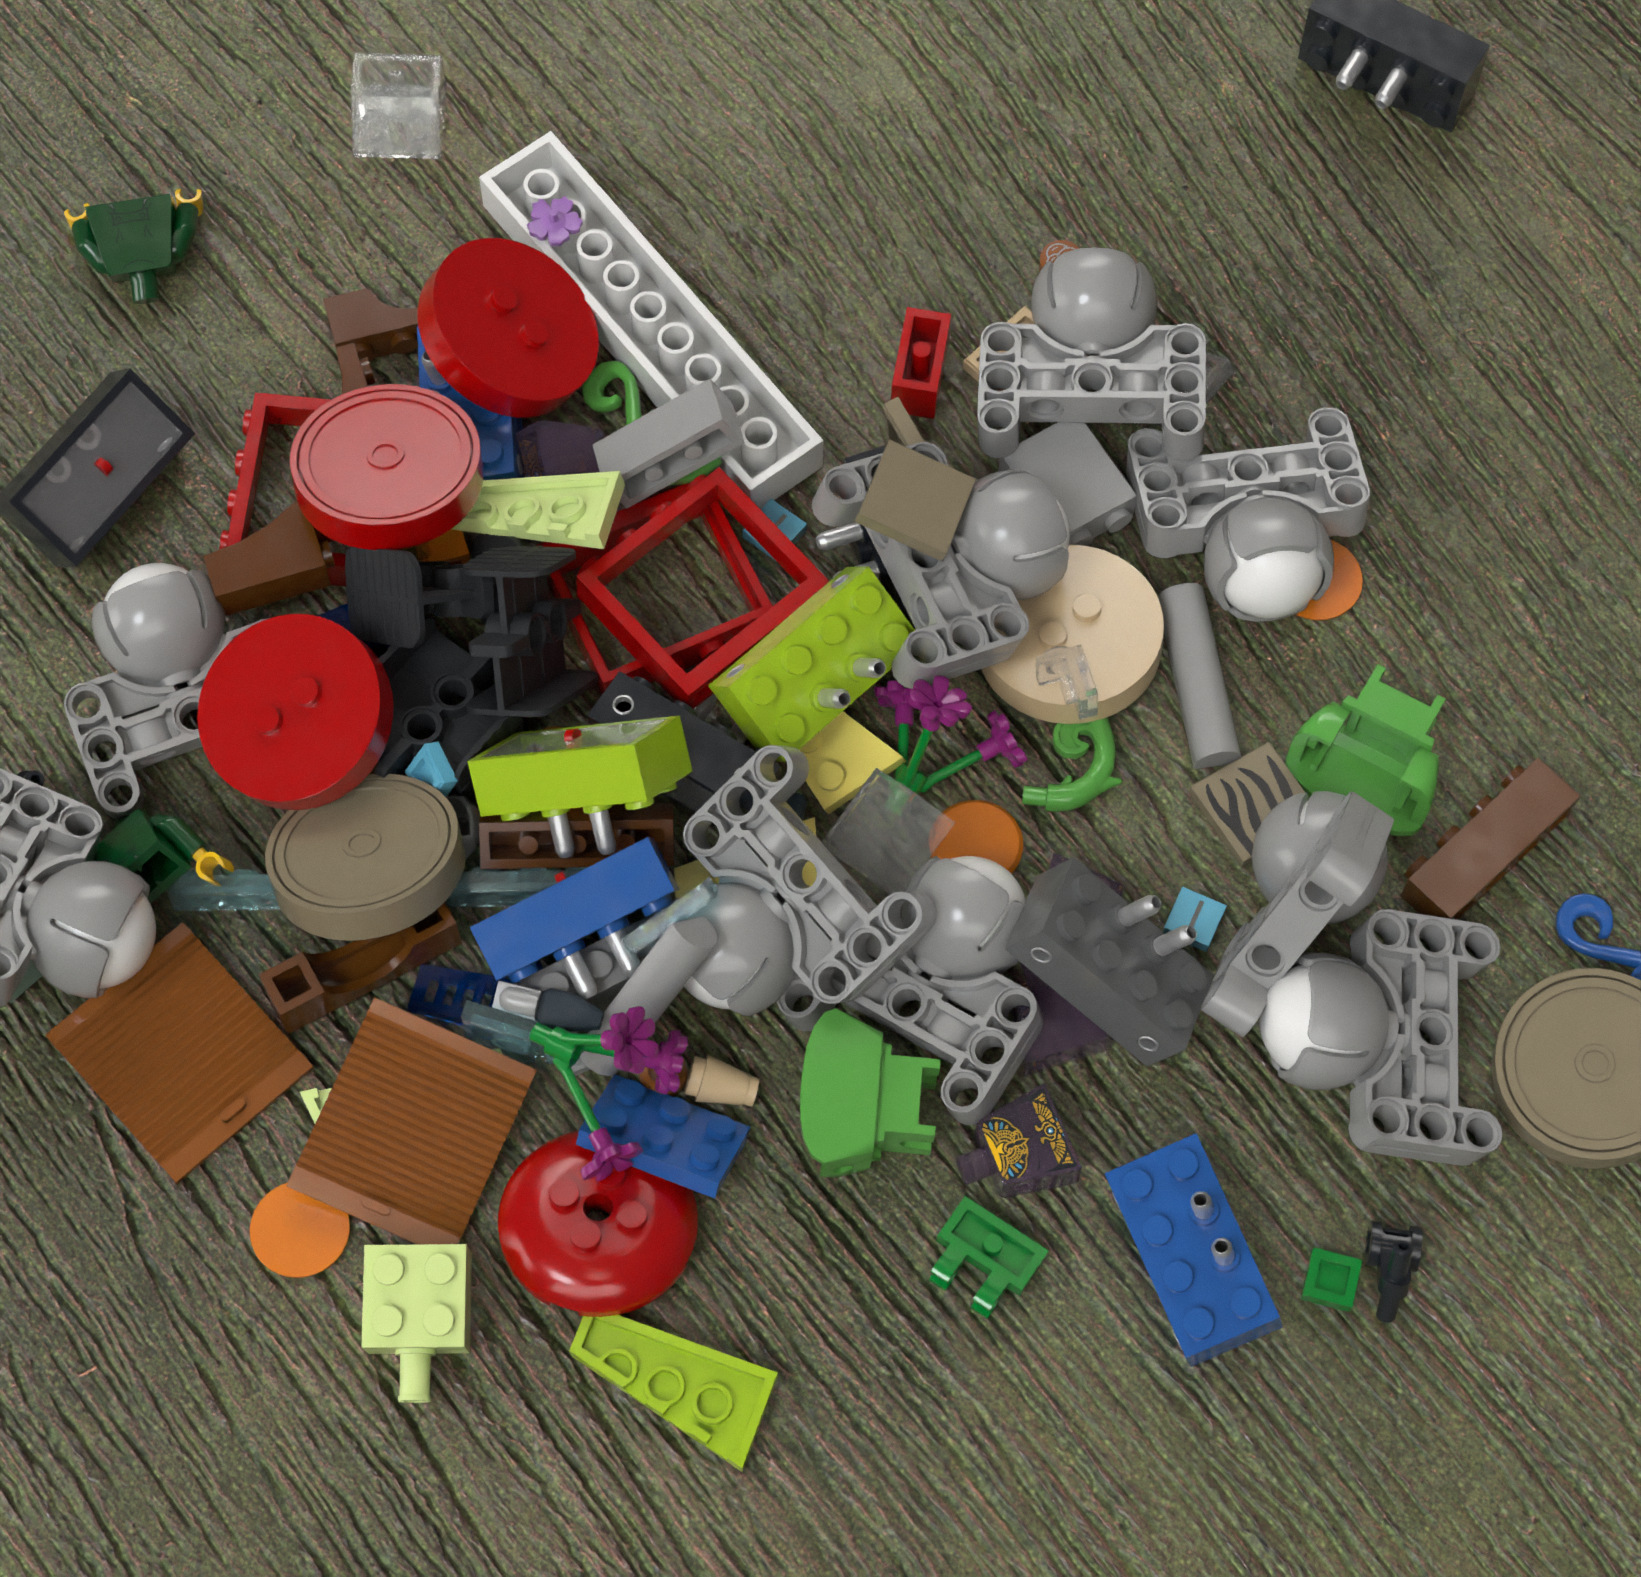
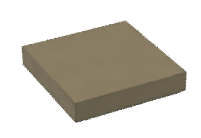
(915, 500)

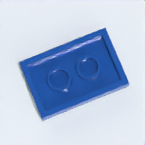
(676, 1136)

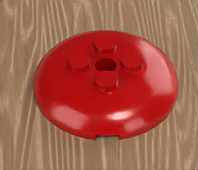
(586, 1262)

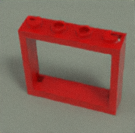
(248, 461)
(664, 521)
(695, 648)

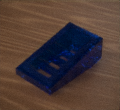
(464, 980)

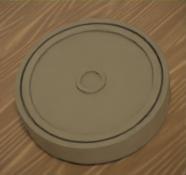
(367, 859)
(1573, 1068)

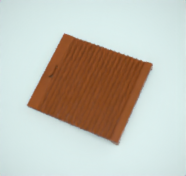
(180, 1053)
(411, 1127)

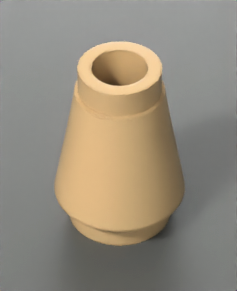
(720, 1083)

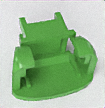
(1377, 755)
(860, 1096)

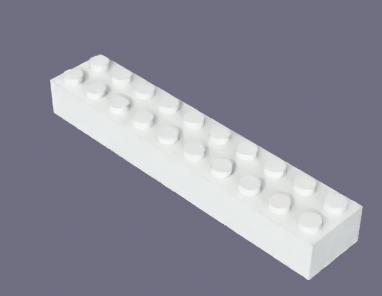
(653, 317)

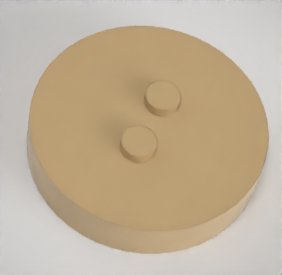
(1108, 612)

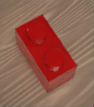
(921, 361)

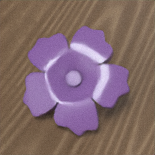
(554, 221)

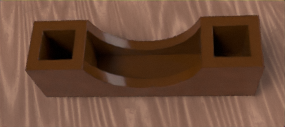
(371, 324)
(322, 982)

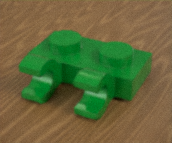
(990, 1246)

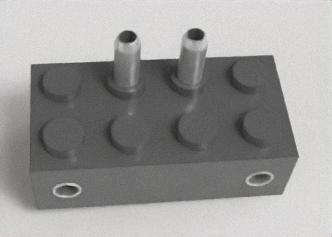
(1112, 960)

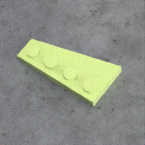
(548, 508)

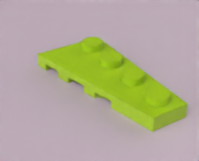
(685, 1383)

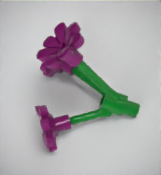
(939, 707)
(631, 1053)

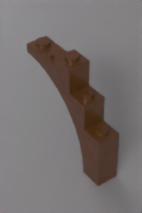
(289, 552)

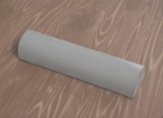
(1198, 676)
(658, 978)

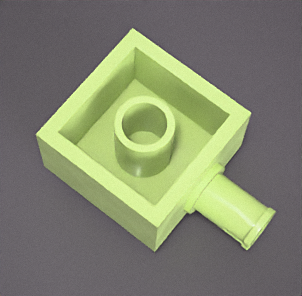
(416, 1308)

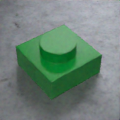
(1331, 1279)

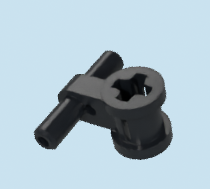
(1395, 1255)

